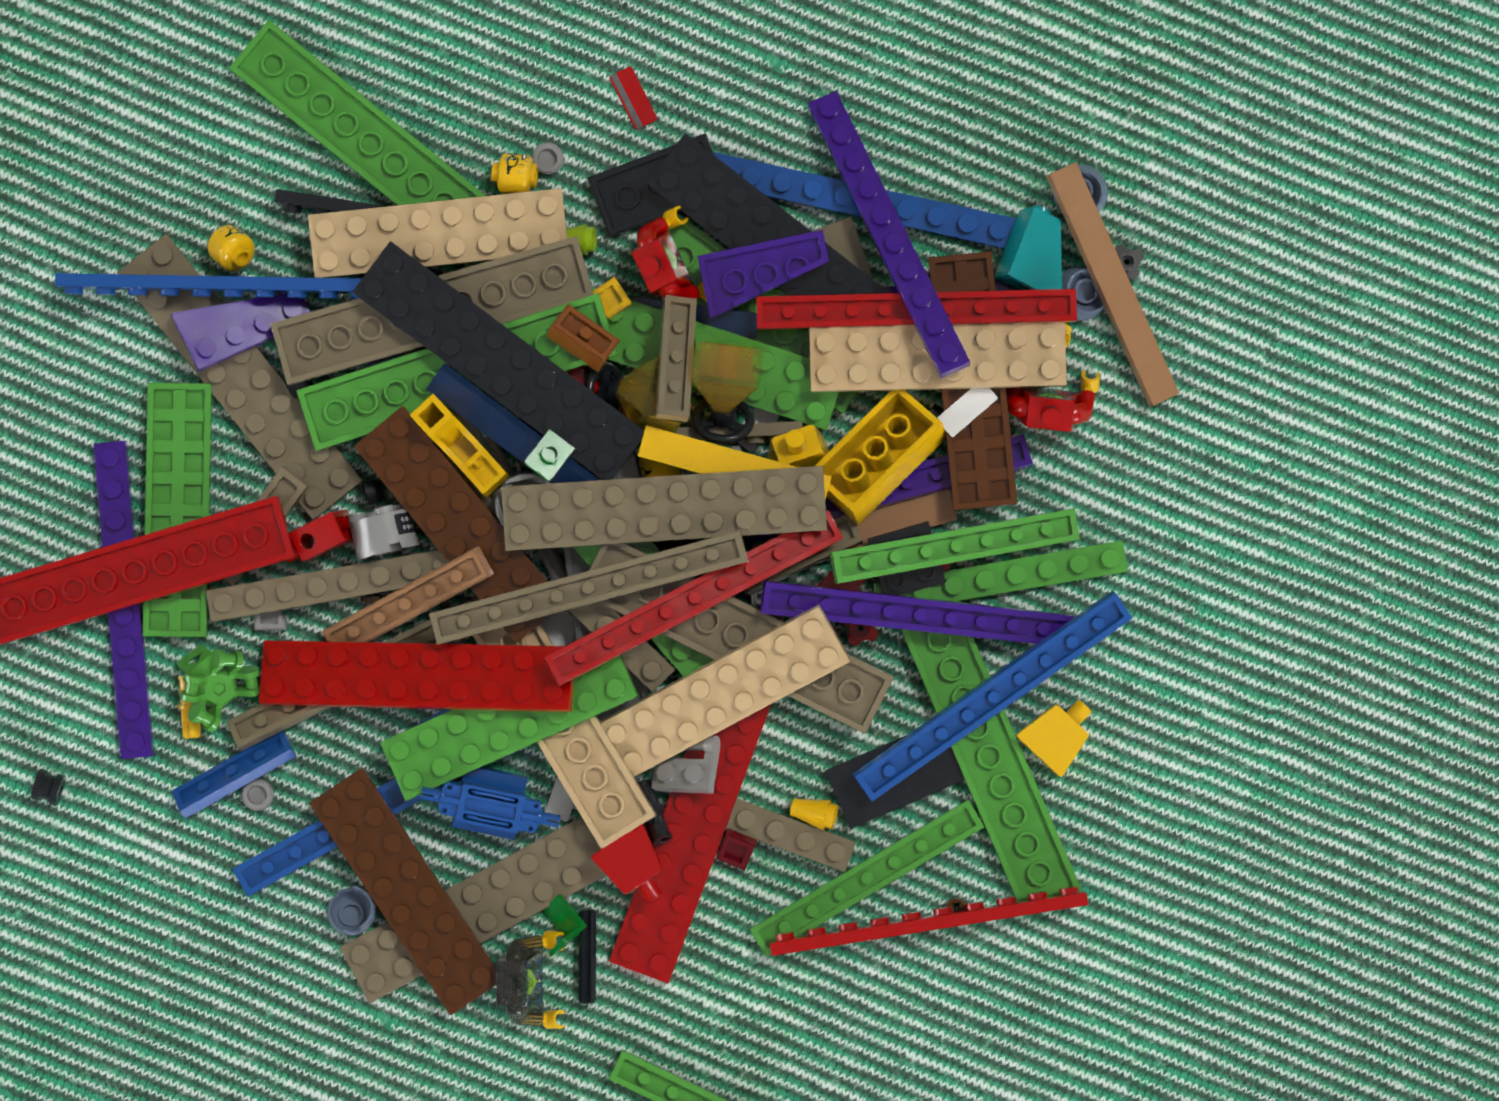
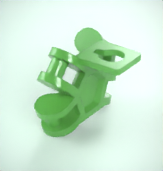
(214, 685)

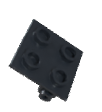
(911, 580)

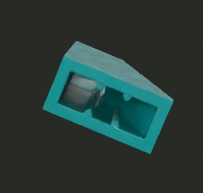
(1032, 252)

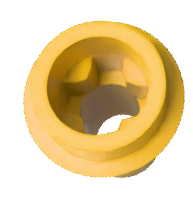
(815, 812)

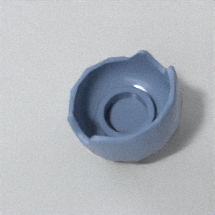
(351, 911)

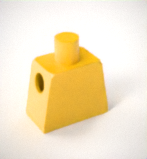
(799, 447)
(1056, 735)

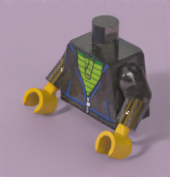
(521, 981)

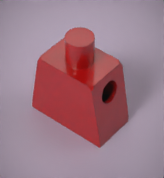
(329, 534)
(631, 863)

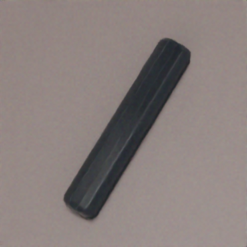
(587, 958)

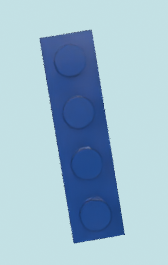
(233, 774)

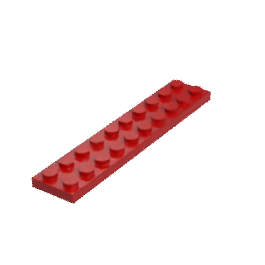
(143, 569)
(411, 676)
(657, 929)

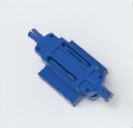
(490, 803)

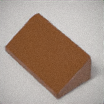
(582, 337)

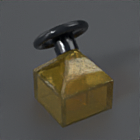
(725, 378)
(632, 394)

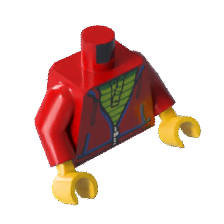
(660, 260)
(1051, 407)

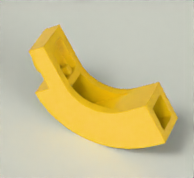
(459, 445)

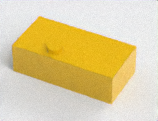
(880, 453)

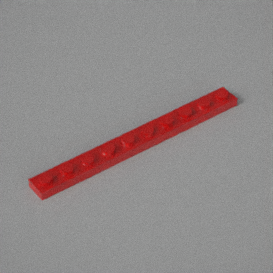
(889, 309)
(687, 602)
(942, 918)

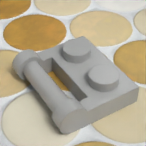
(689, 774)

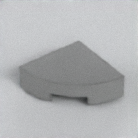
(270, 621)

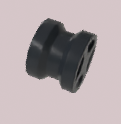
(48, 787)

